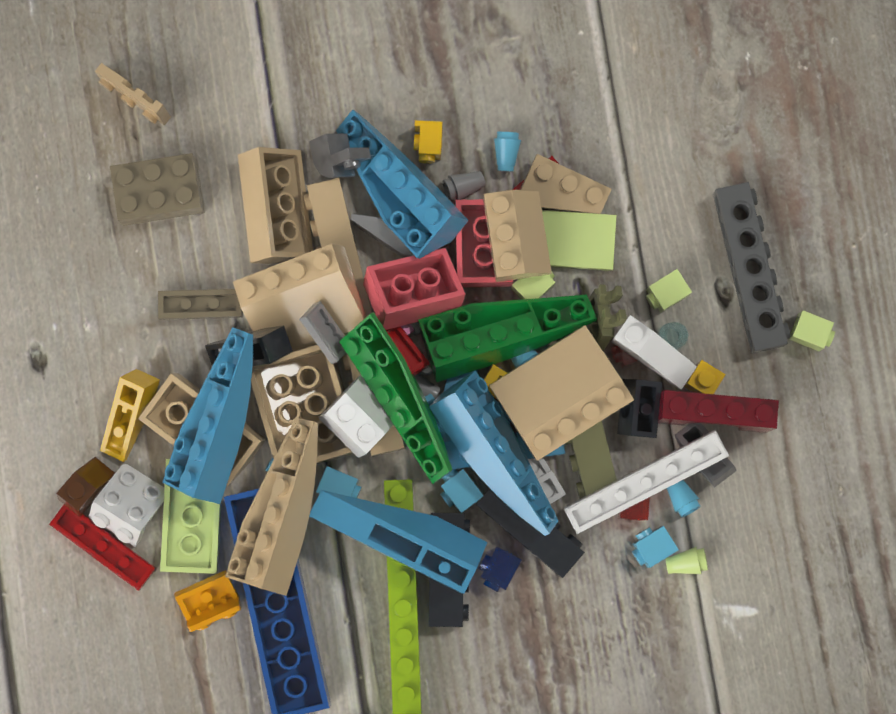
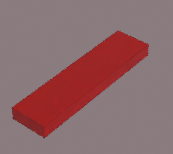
(103, 547)

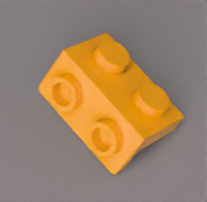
(208, 601)

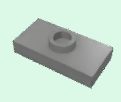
(324, 331)

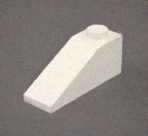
(654, 352)

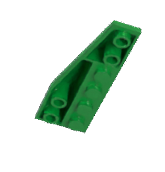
(498, 331)
(398, 394)

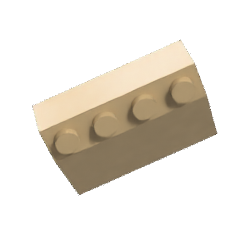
(290, 288)
(302, 388)
(561, 392)

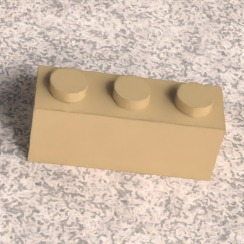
(516, 234)

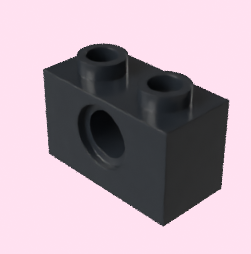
(642, 414)

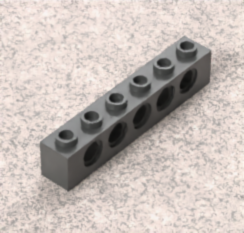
(758, 337)

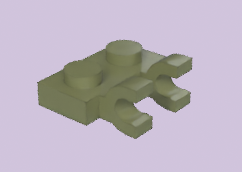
(603, 328)

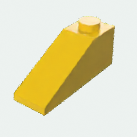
(123, 426)

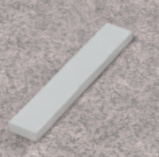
(646, 481)

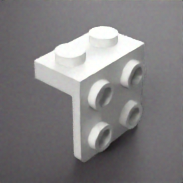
(127, 504)

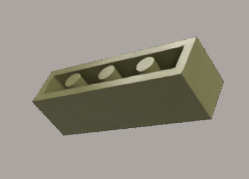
(591, 460)

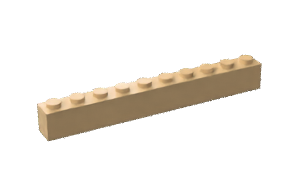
(334, 227)

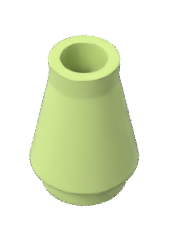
(687, 562)

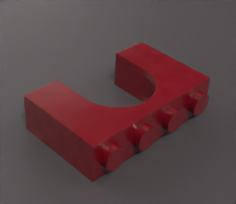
(743, 412)

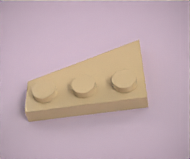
(152, 111)
(564, 188)

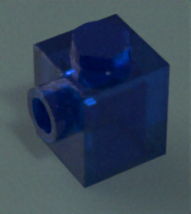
(499, 569)

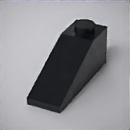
(268, 346)

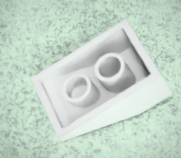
(357, 418)

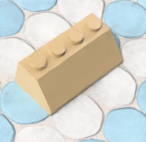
(274, 204)
(170, 408)

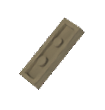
(198, 304)

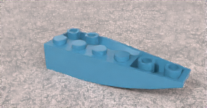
(402, 192)
(214, 424)
(492, 449)
(406, 536)

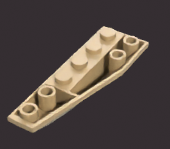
(279, 514)

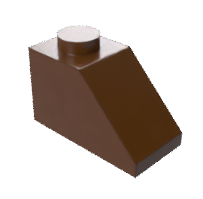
(84, 486)

